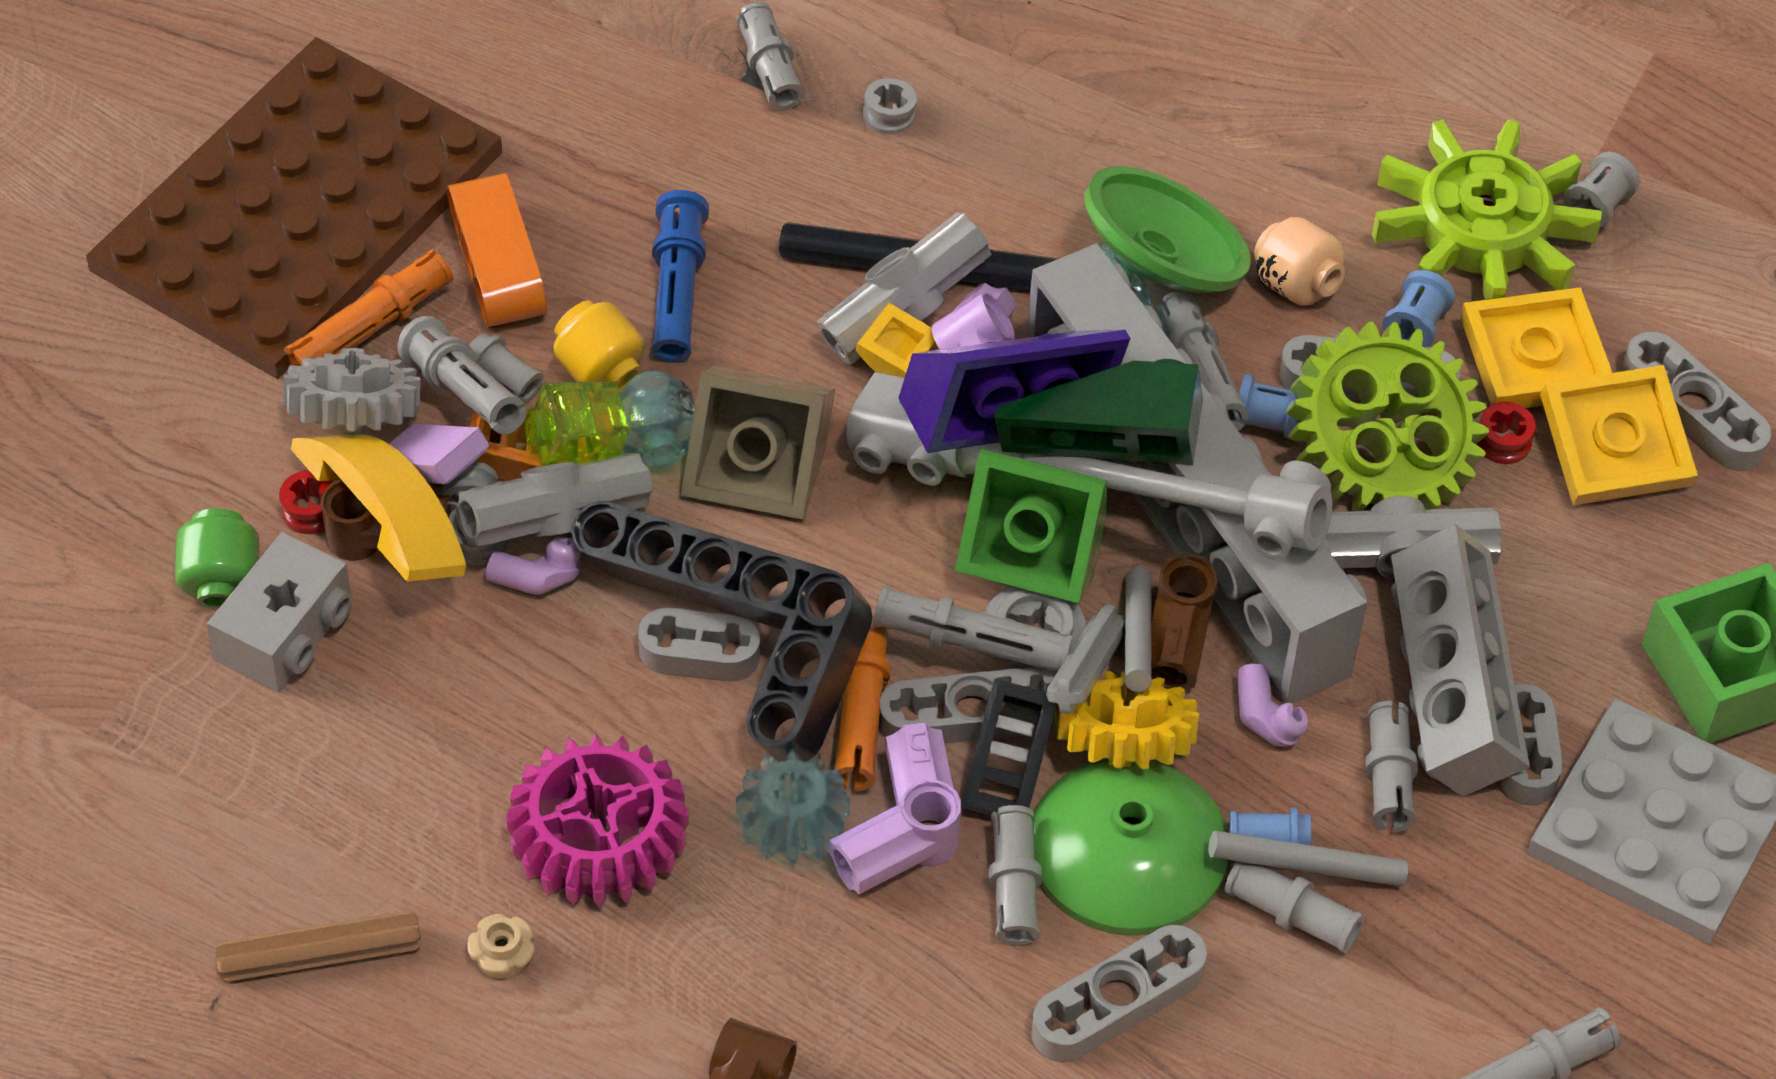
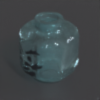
(658, 417)

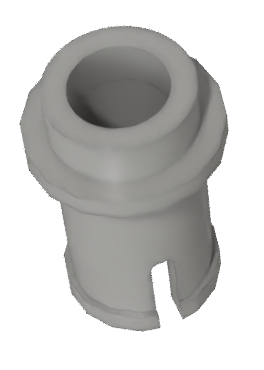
(506, 367)

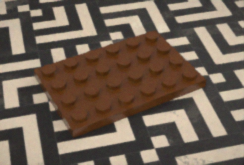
(294, 205)

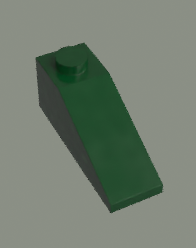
(1117, 414)

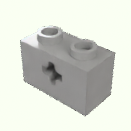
(280, 612)

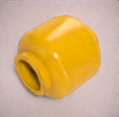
(598, 344)

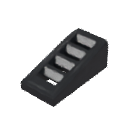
(1021, 696)

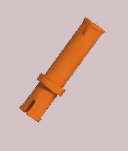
(387, 301)
(862, 711)

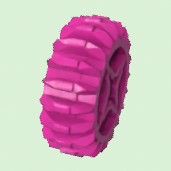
(574, 849)

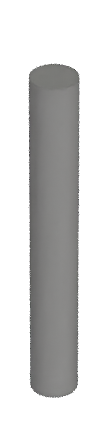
(1138, 629)
(1308, 858)

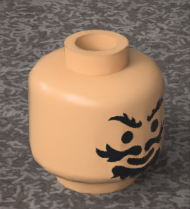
(1299, 261)

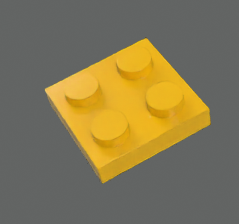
(1532, 342)
(1618, 435)

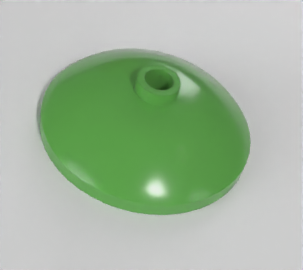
(1165, 231)
(1123, 873)

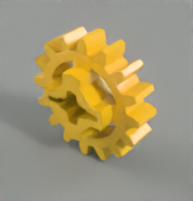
(1130, 724)

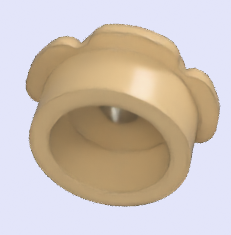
(506, 960)

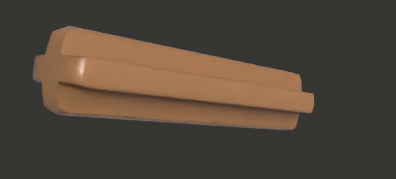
(318, 945)

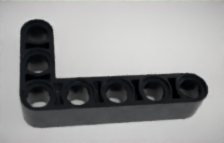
(745, 594)

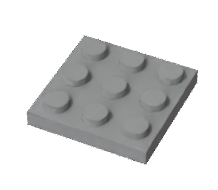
(1659, 821)

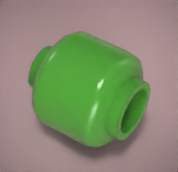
(214, 555)

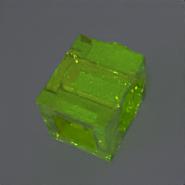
(577, 422)

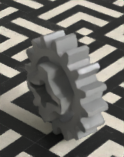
(351, 391)

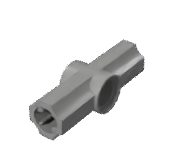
(908, 280)
(550, 498)
(1398, 522)

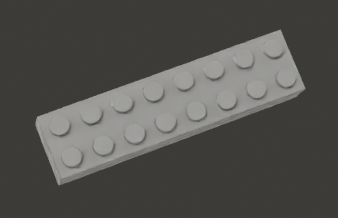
(1287, 612)

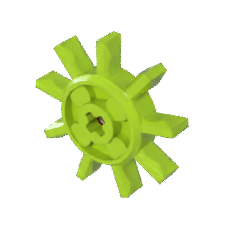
(1485, 210)

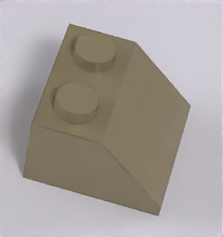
(757, 441)

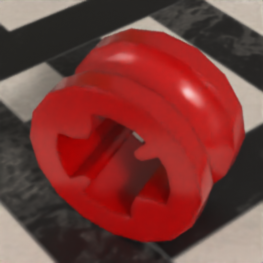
(1510, 447)
(300, 486)

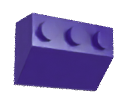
(956, 390)

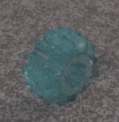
(792, 806)

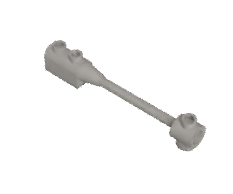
(1276, 510)

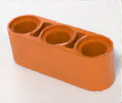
(496, 250)

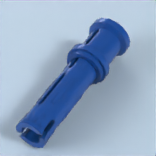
(678, 254)

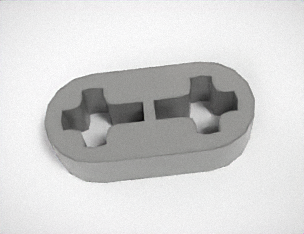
(699, 644)
(1541, 745)

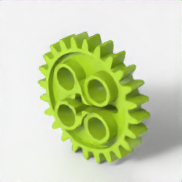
(1374, 369)

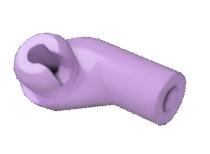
(540, 575)
(1270, 721)

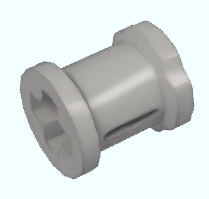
(1604, 189)

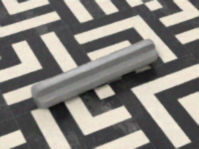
(1087, 659)

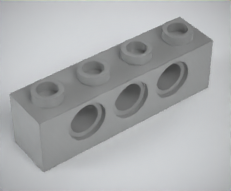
(1458, 662)

